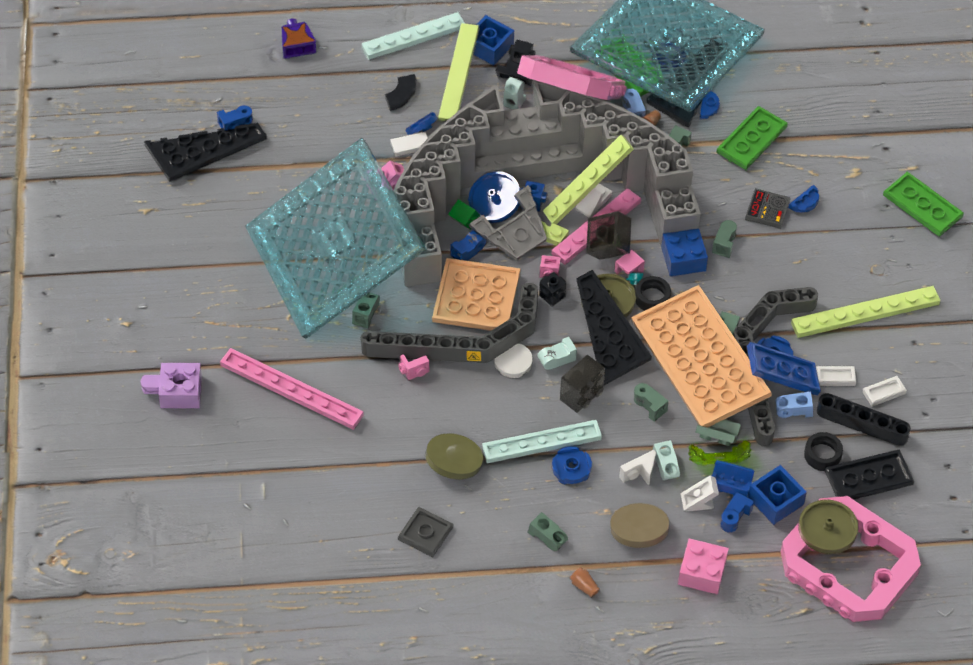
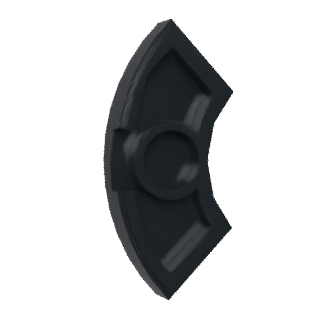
(402, 93)

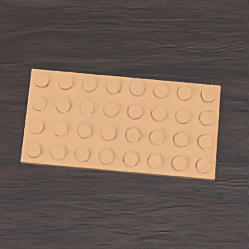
(700, 357)

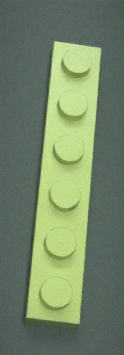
(588, 179)

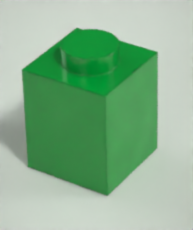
(463, 214)

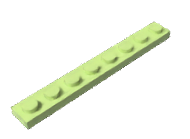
(865, 311)

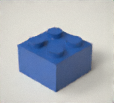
(492, 40)
(684, 252)
(777, 494)

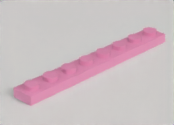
(292, 388)

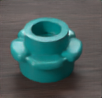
(635, 277)

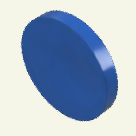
(494, 196)

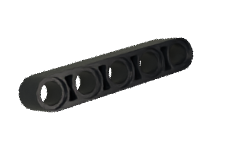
(872, 420)

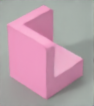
(629, 263)

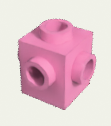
(392, 172)

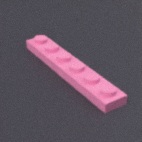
(578, 239)

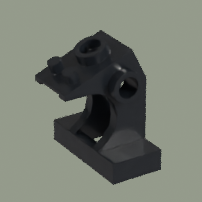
(516, 50)

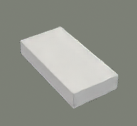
(408, 144)
(836, 375)
(884, 391)

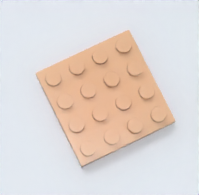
(475, 294)

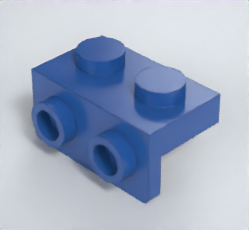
(732, 478)

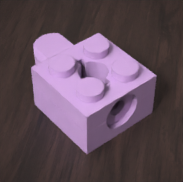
(170, 391)

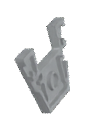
(518, 234)

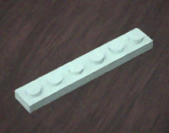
(412, 36)
(541, 441)

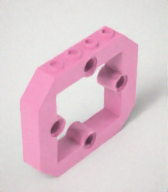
(571, 77)
(837, 596)

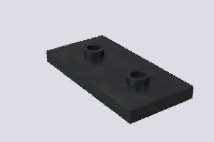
(869, 475)

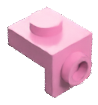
(549, 265)
(414, 368)

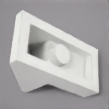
(594, 200)
(640, 466)
(700, 495)

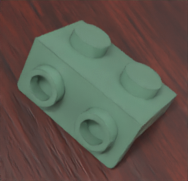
(725, 431)

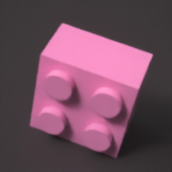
(703, 566)

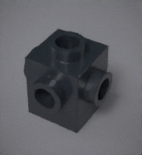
(552, 289)

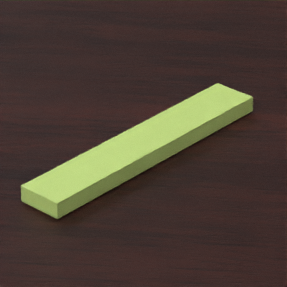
(458, 71)

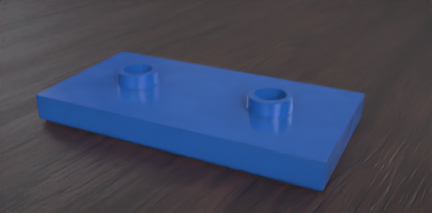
(783, 368)

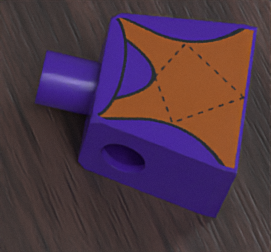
(297, 39)

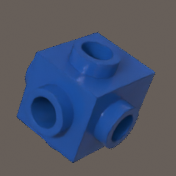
(537, 193)

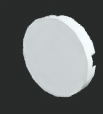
(514, 361)

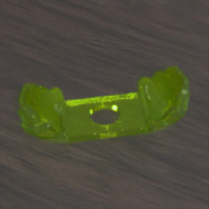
(738, 454)

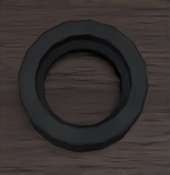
(655, 283)
(825, 439)

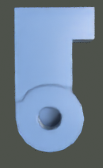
(633, 102)
(794, 405)

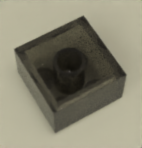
(608, 235)
(582, 384)

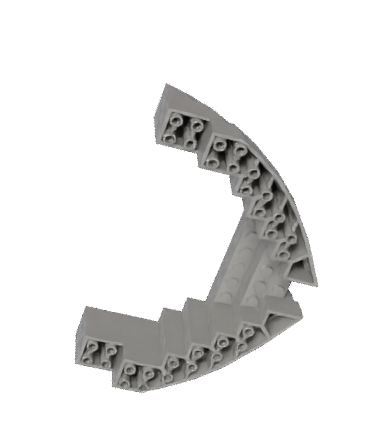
(552, 138)

